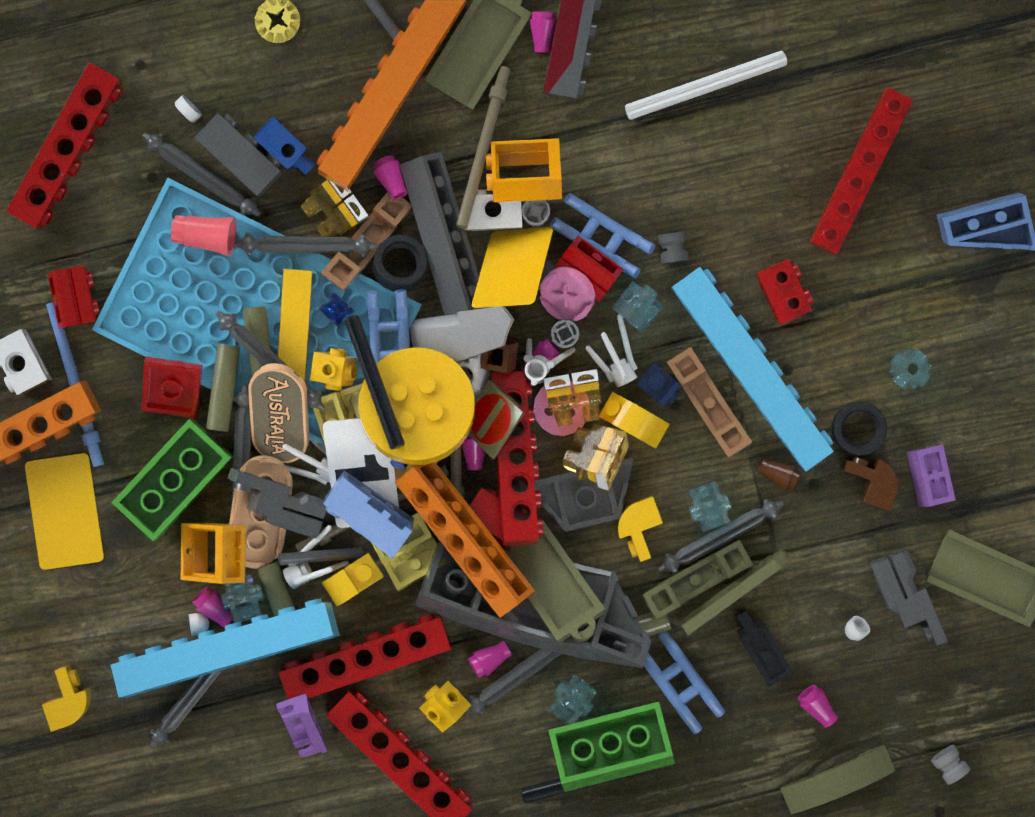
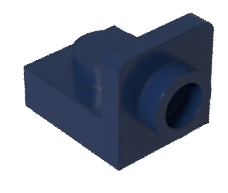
(659, 385)

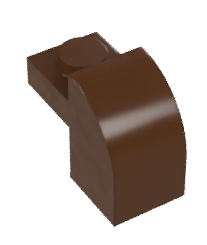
(502, 358)
(881, 482)

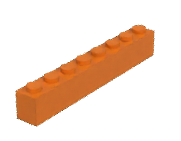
(388, 90)

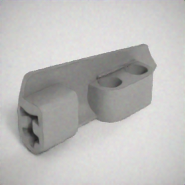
(463, 333)

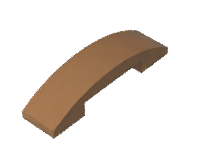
(380, 225)
(709, 402)

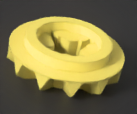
(278, 33)

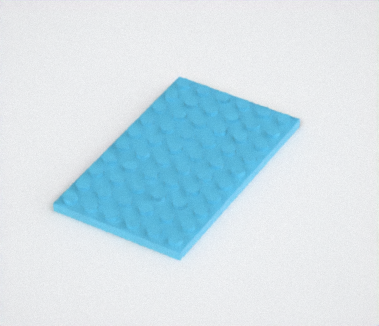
(171, 295)

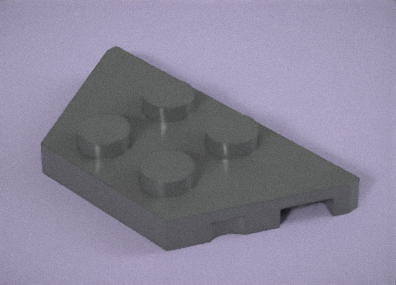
(582, 502)

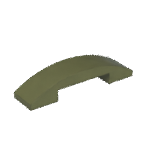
(697, 579)
(838, 780)

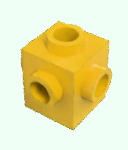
(334, 369)
(444, 705)

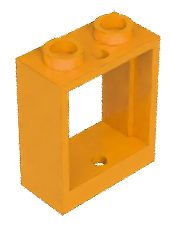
(524, 153)
(228, 552)

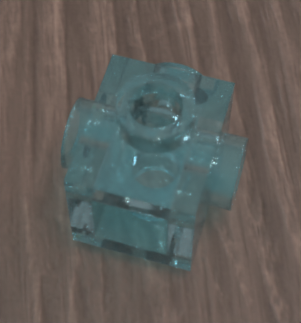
(638, 306)
(899, 369)
(709, 506)
(243, 599)
(572, 700)

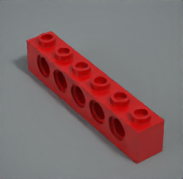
(50, 154)
(860, 171)
(513, 530)
(436, 643)
(403, 776)

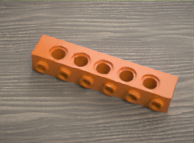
(77, 396)
(465, 537)

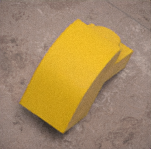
(634, 420)
(635, 519)
(352, 579)
(72, 705)

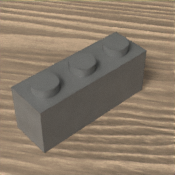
(239, 154)

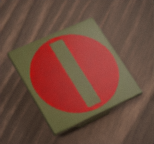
(494, 418)

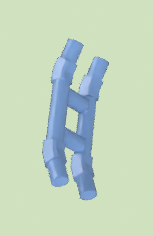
(596, 218)
(377, 327)
(698, 685)

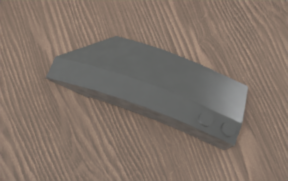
(617, 633)

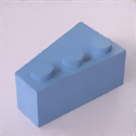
(992, 224)
(369, 514)

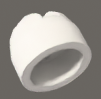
(198, 623)
(857, 628)

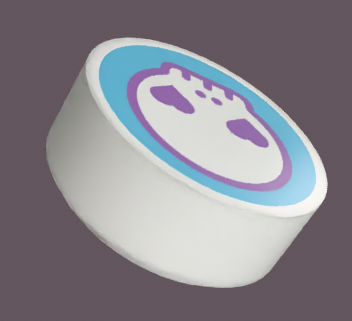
(188, 109)

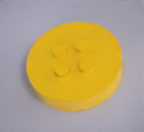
(429, 402)

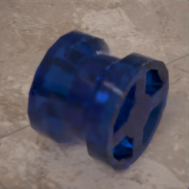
(336, 309)

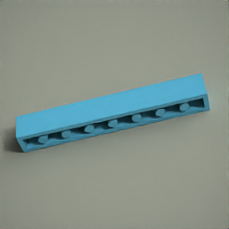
(752, 369)
(225, 649)

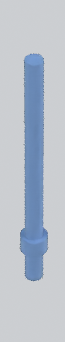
(90, 437)

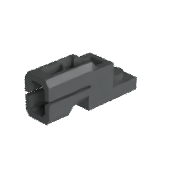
(270, 498)
(915, 603)

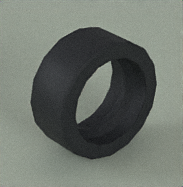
(402, 243)
(875, 443)

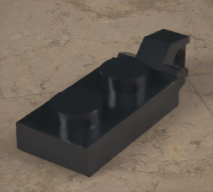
(762, 649)

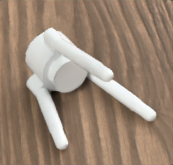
(539, 366)
(621, 371)
(322, 467)
(301, 573)

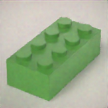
(173, 479)
(611, 746)

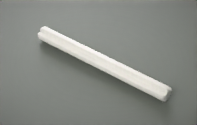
(706, 85)

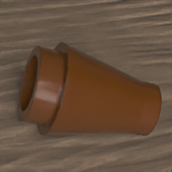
(781, 474)

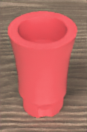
(205, 233)

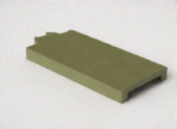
(478, 49)
(985, 577)
(560, 591)
(733, 591)

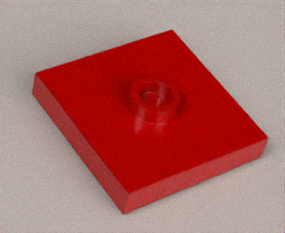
(171, 387)

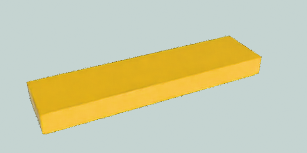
(295, 319)

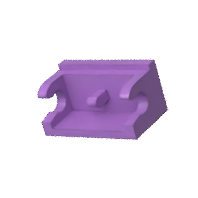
(930, 476)
(302, 725)

